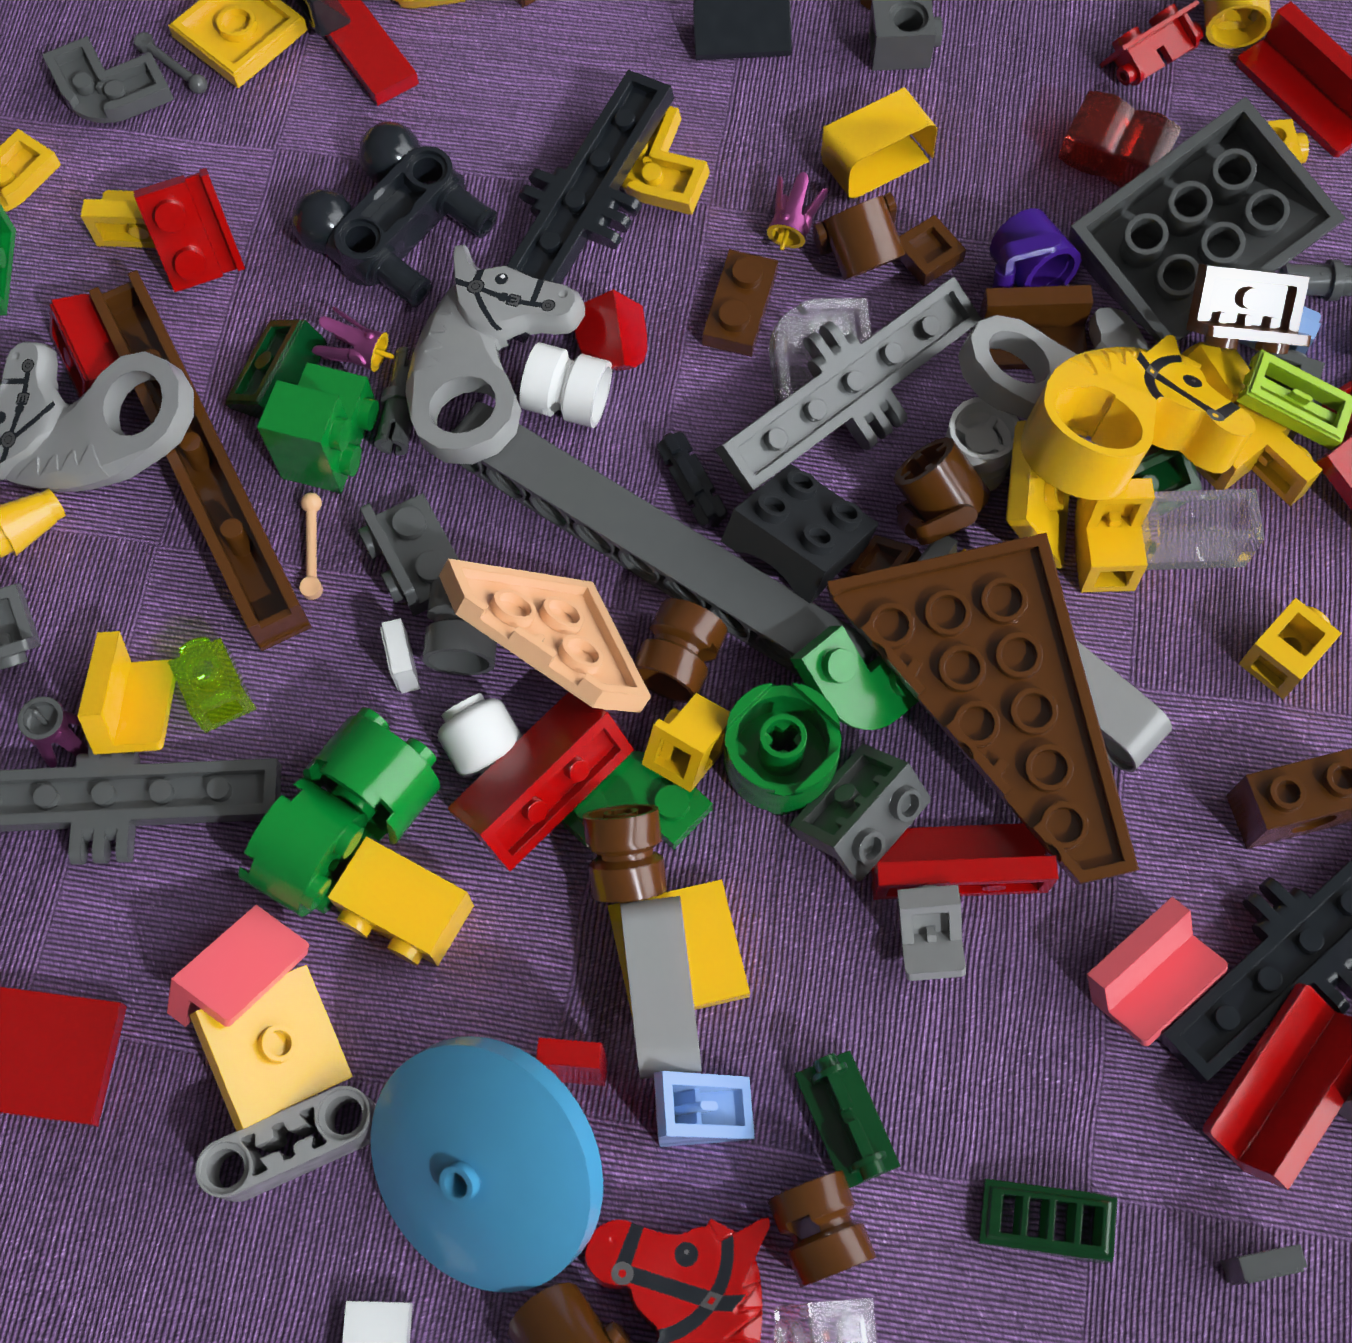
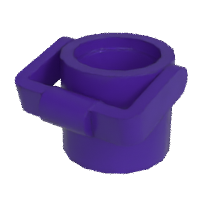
(1032, 252)

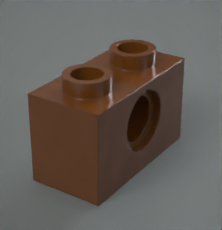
(1293, 799)

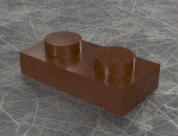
(740, 303)

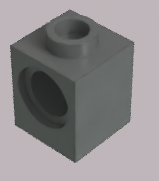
(903, 34)

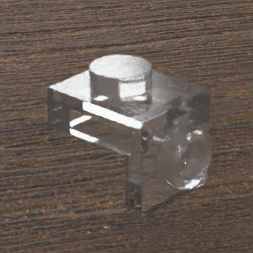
(826, 1322)

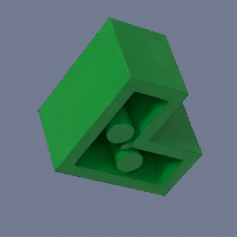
(319, 426)

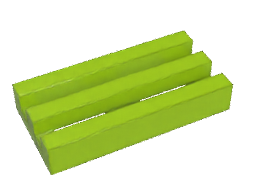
(1295, 407)

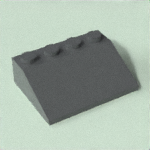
(1215, 200)

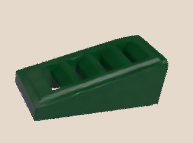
(1103, 1225)

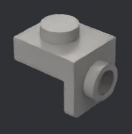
(931, 932)

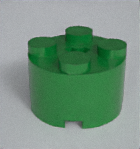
(781, 716)
(376, 773)
(304, 848)

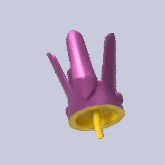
(788, 224)
(368, 344)

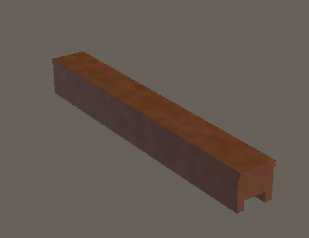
(208, 477)

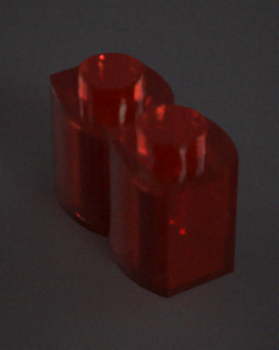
(1116, 139)

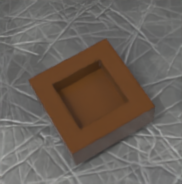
(930, 250)

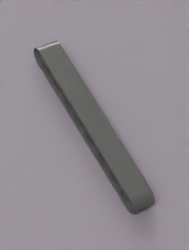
(653, 544)

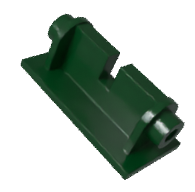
(846, 1118)

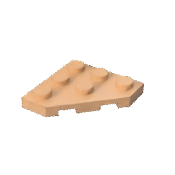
(552, 626)

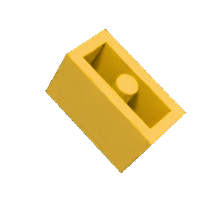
(400, 903)

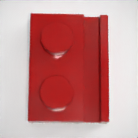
(189, 229)

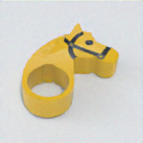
(1126, 404)

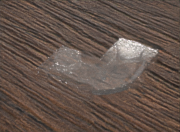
(786, 346)

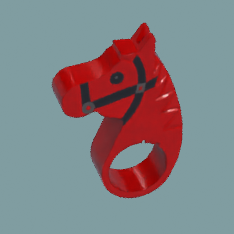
(685, 1284)

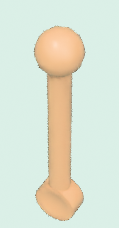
(310, 585)

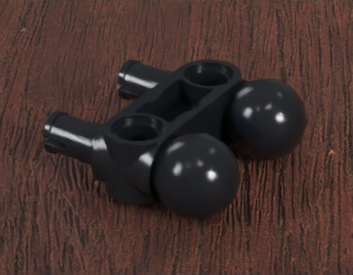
(391, 214)

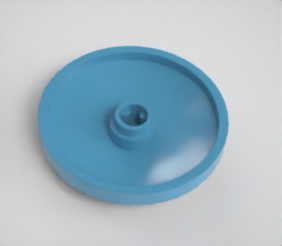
(487, 1163)

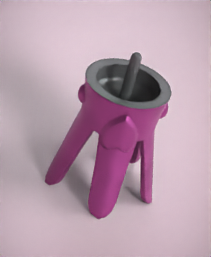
(47, 723)

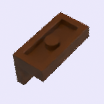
(1053, 310)

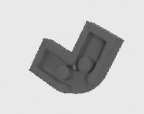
(109, 93)

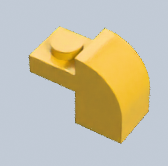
(1273, 458)
(1111, 539)

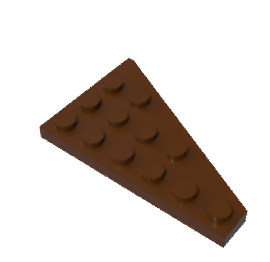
(1001, 673)

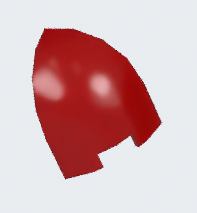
(613, 330)

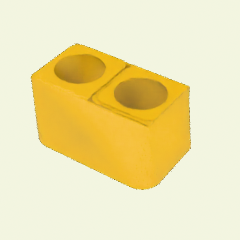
(877, 143)

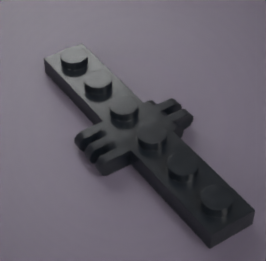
(585, 197)
(1300, 943)

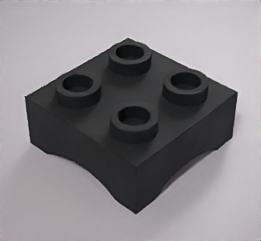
(800, 530)

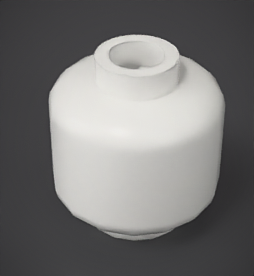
(477, 734)

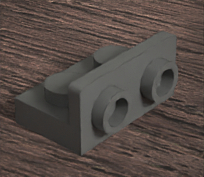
(411, 547)
(863, 810)

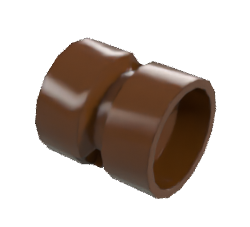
(682, 643)
(625, 858)
(821, 1228)

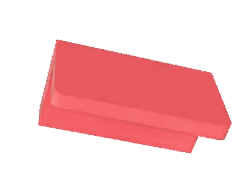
(236, 969)
(1155, 974)

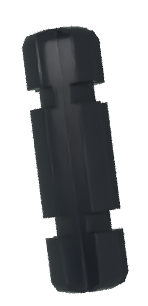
(692, 479)

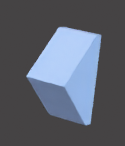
(702, 1108)

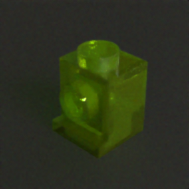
(222, 694)

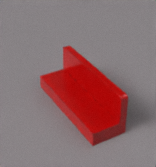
(1305, 77)
(541, 779)
(974, 857)
(1286, 1090)

